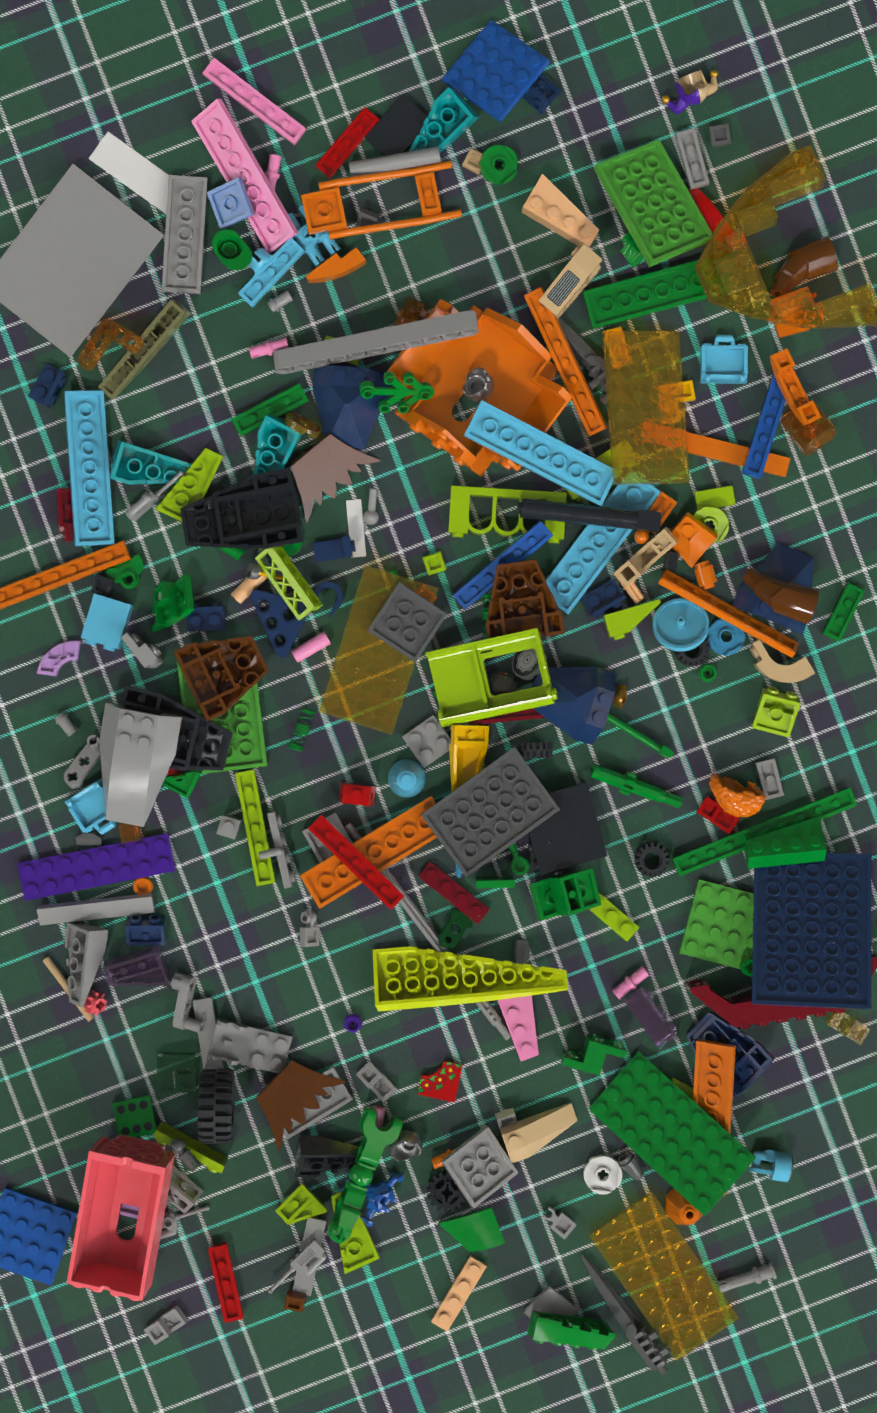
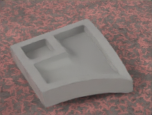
(551, 1302)

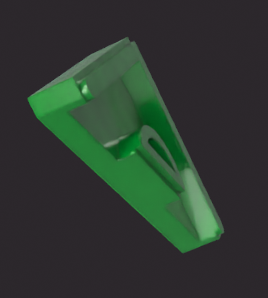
(183, 782)

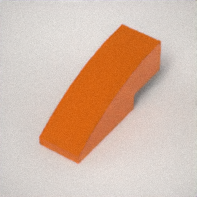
(336, 267)

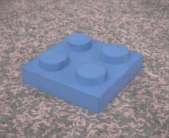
(230, 203)

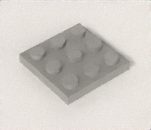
(479, 1166)

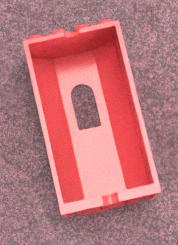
(116, 1174)

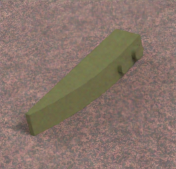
(153, 339)

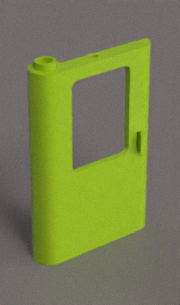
(464, 685)

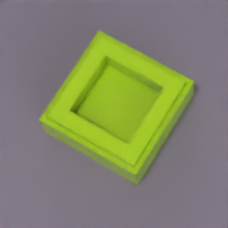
(434, 563)

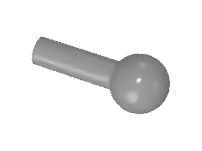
(371, 516)

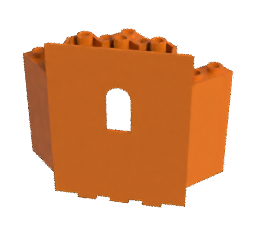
(519, 374)

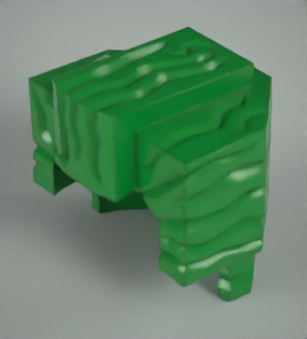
(631, 250)

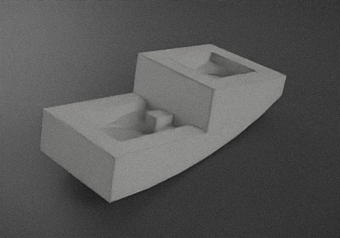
(377, 1081)
(166, 1324)

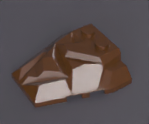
(522, 602)
(220, 672)

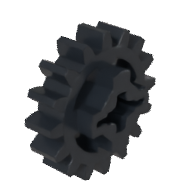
(439, 1190)

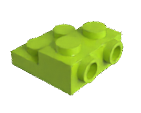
(776, 711)

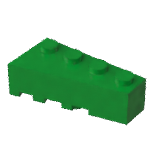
(787, 846)

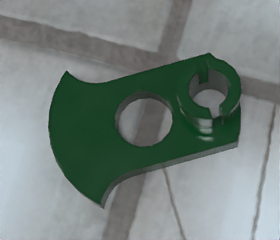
(463, 923)

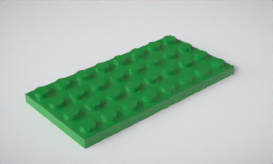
(672, 1133)

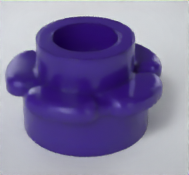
(352, 1018)

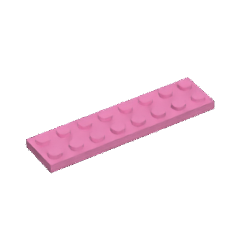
(237, 160)

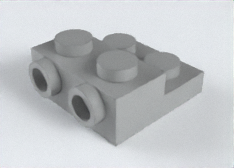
(147, 653)

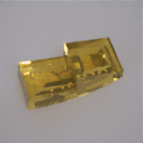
(848, 1026)

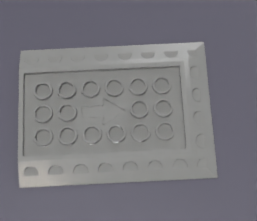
(73, 260)

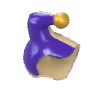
(691, 90)

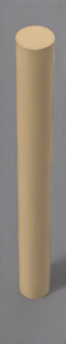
(64, 983)

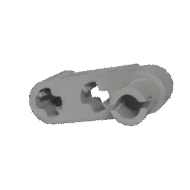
(90, 751)
(181, 1017)

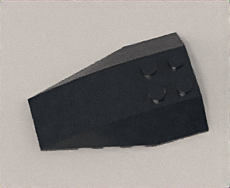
(247, 515)
(200, 743)

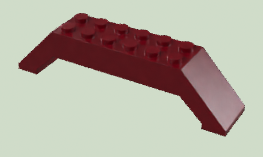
(742, 1013)

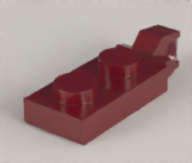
(64, 513)

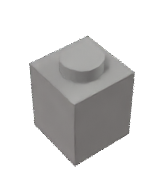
(229, 826)

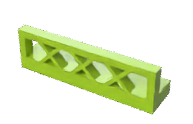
(295, 579)

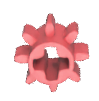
(95, 1003)

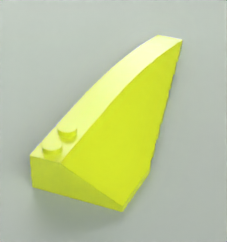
(433, 978)

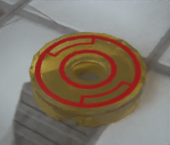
(302, 425)

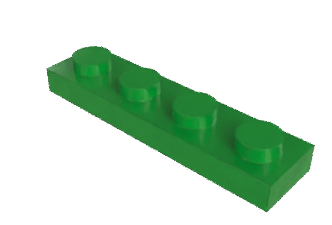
(275, 407)

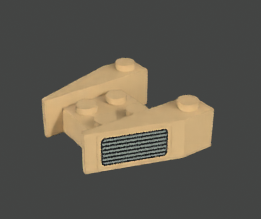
(571, 280)

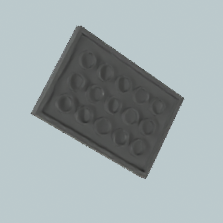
(490, 812)

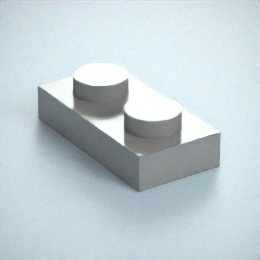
(769, 778)

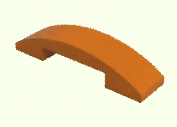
(792, 389)

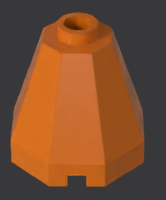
(680, 1209)

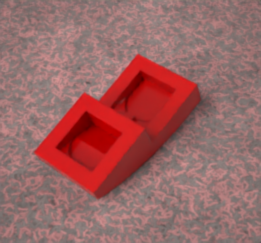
(715, 814)

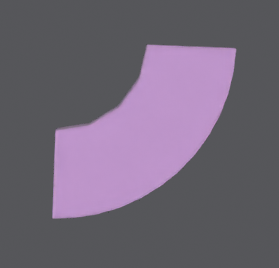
(58, 657)

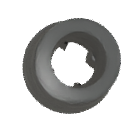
(629, 1164)

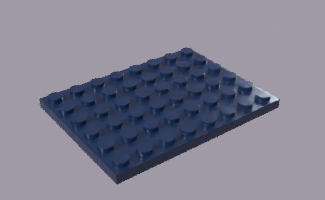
(813, 933)

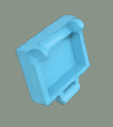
(723, 362)
(89, 808)

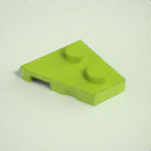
(300, 1206)

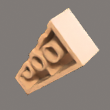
(559, 214)

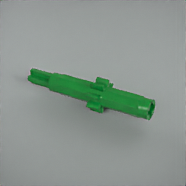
(629, 783)

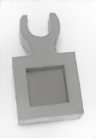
(560, 1223)

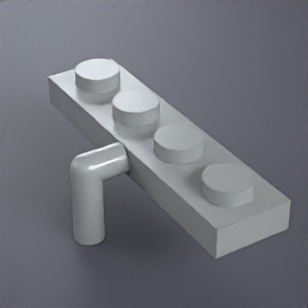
(279, 841)

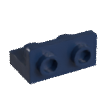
(541, 94)
(48, 386)
(603, 598)
(206, 618)
(145, 929)

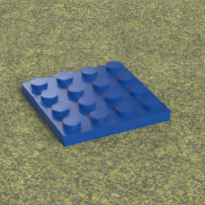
(495, 71)
(33, 1235)

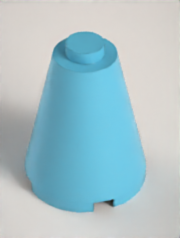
(406, 778)

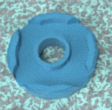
(721, 647)

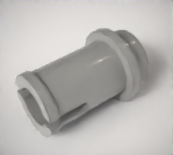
(279, 301)
(65, 724)

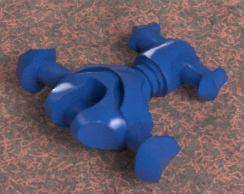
(379, 1196)

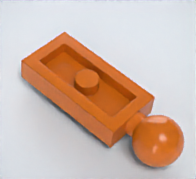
(662, 504)

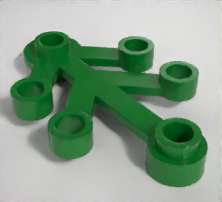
(421, 391)

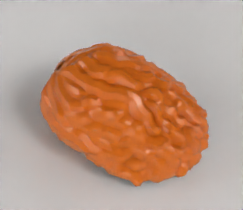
(735, 798)

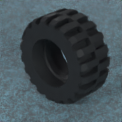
(216, 1106)

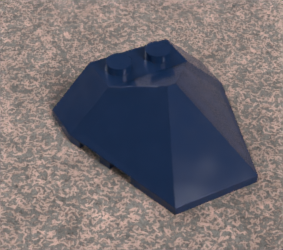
(342, 407)
(787, 566)
(582, 700)
(750, 1055)

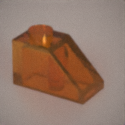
(409, 311)

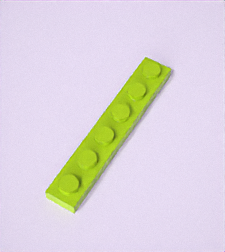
(255, 826)

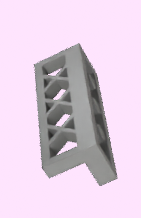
(183, 1189)

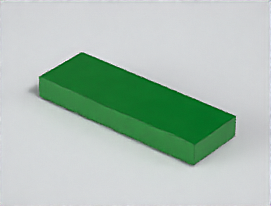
(843, 612)

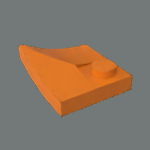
(693, 538)

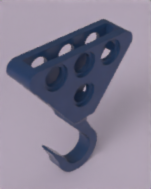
(288, 628)

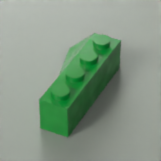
(569, 1330)

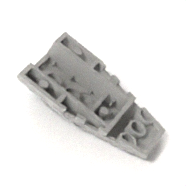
(135, 760)

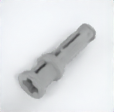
(756, 1275)

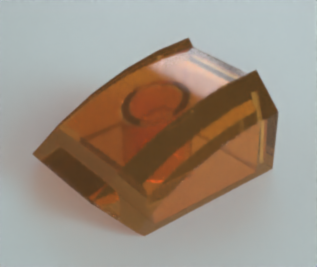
(811, 436)

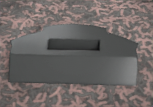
(88, 839)
(521, 952)

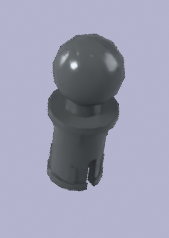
(177, 1146)

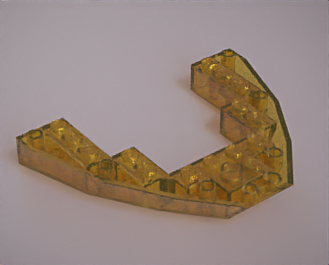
(732, 275)

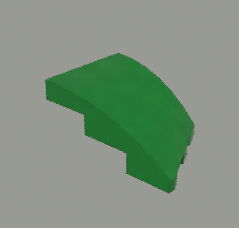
(172, 602)
(475, 1229)

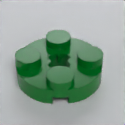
(509, 165)

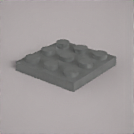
(407, 622)

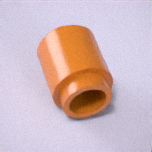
(705, 575)

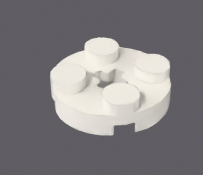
(610, 1182)

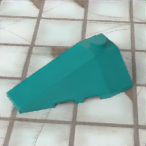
(445, 122)
(275, 445)
(142, 466)

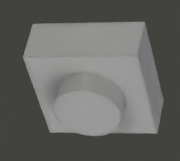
(506, 1117)

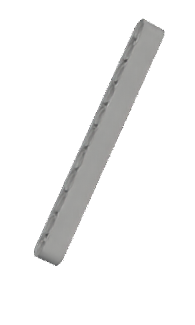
(376, 342)

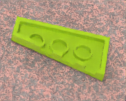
(192, 484)
(359, 1247)

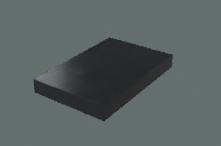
(397, 128)

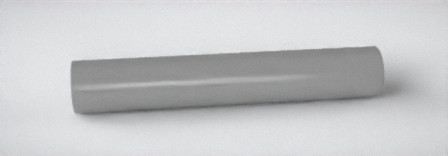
(395, 161)

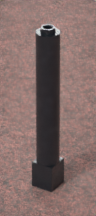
(590, 515)

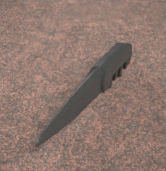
(588, 357)
(638, 1336)

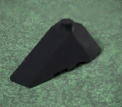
(322, 1154)

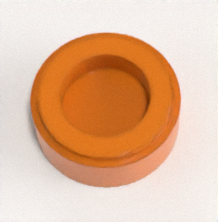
(143, 885)

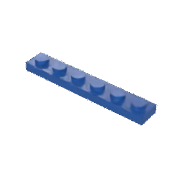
(764, 431)
(516, 552)

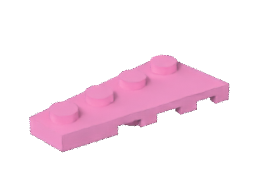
(521, 1024)

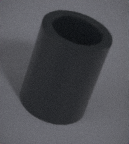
(671, 561)

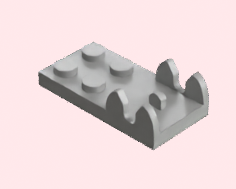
(249, 1046)

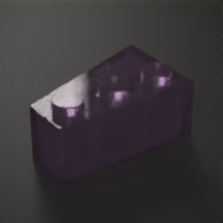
(138, 968)
(652, 1018)

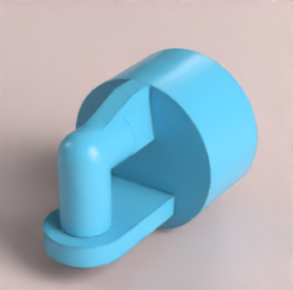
(780, 1164)

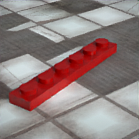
(356, 862)

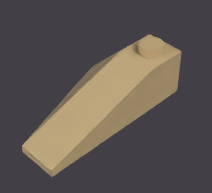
(534, 1132)

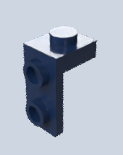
(334, 549)

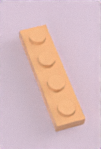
(458, 1293)

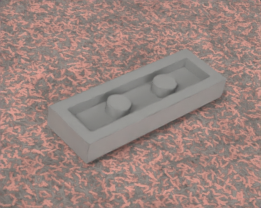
(692, 159)

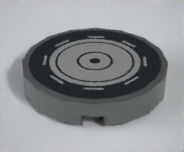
(526, 664)

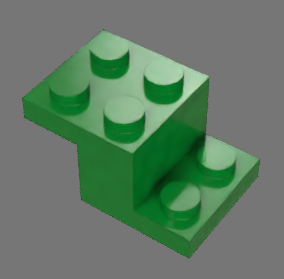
(565, 894)
(593, 1053)

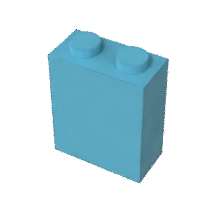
(106, 622)

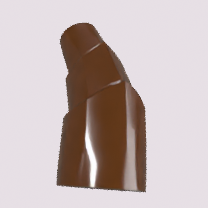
(805, 263)
(785, 598)

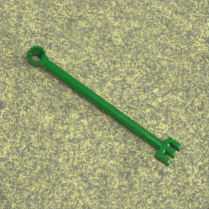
(661, 750)

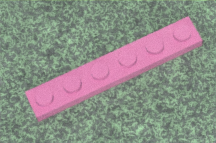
(254, 101)

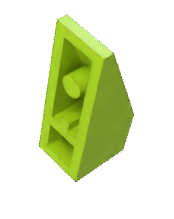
(625, 620)

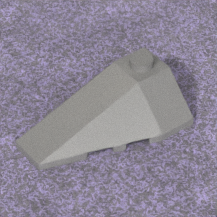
(86, 951)

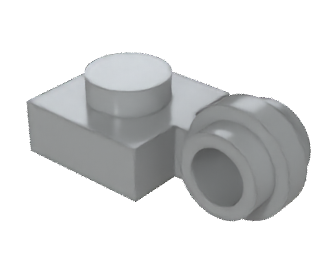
(310, 934)

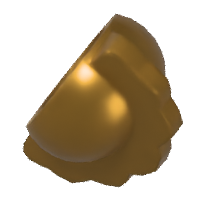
(620, 696)

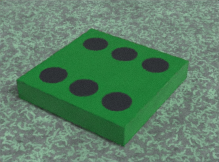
(495, 882)
(135, 1116)

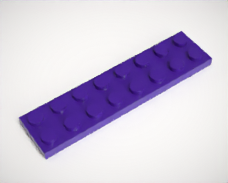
(96, 867)

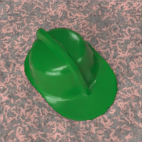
(231, 250)

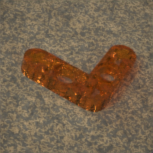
(110, 335)

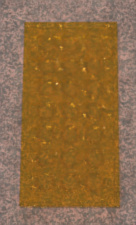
(646, 407)
(367, 672)
(663, 1276)

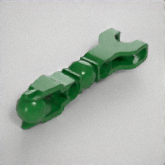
(361, 1174)

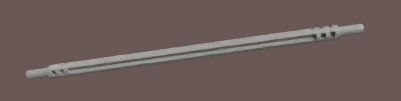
(432, 937)

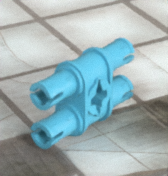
(309, 244)

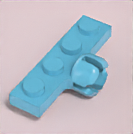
(269, 270)

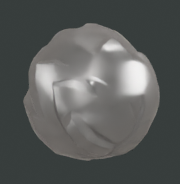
(478, 384)
(406, 1146)

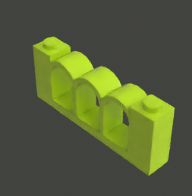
(459, 510)

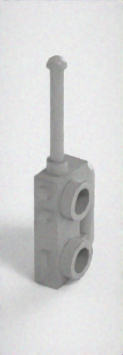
(147, 500)
(171, 1223)
(300, 1262)

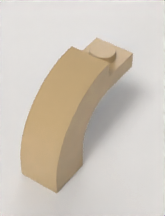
(646, 556)
(789, 673)

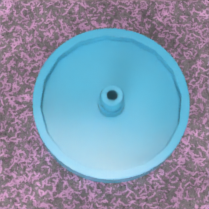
(680, 625)

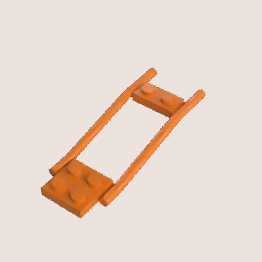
(326, 212)

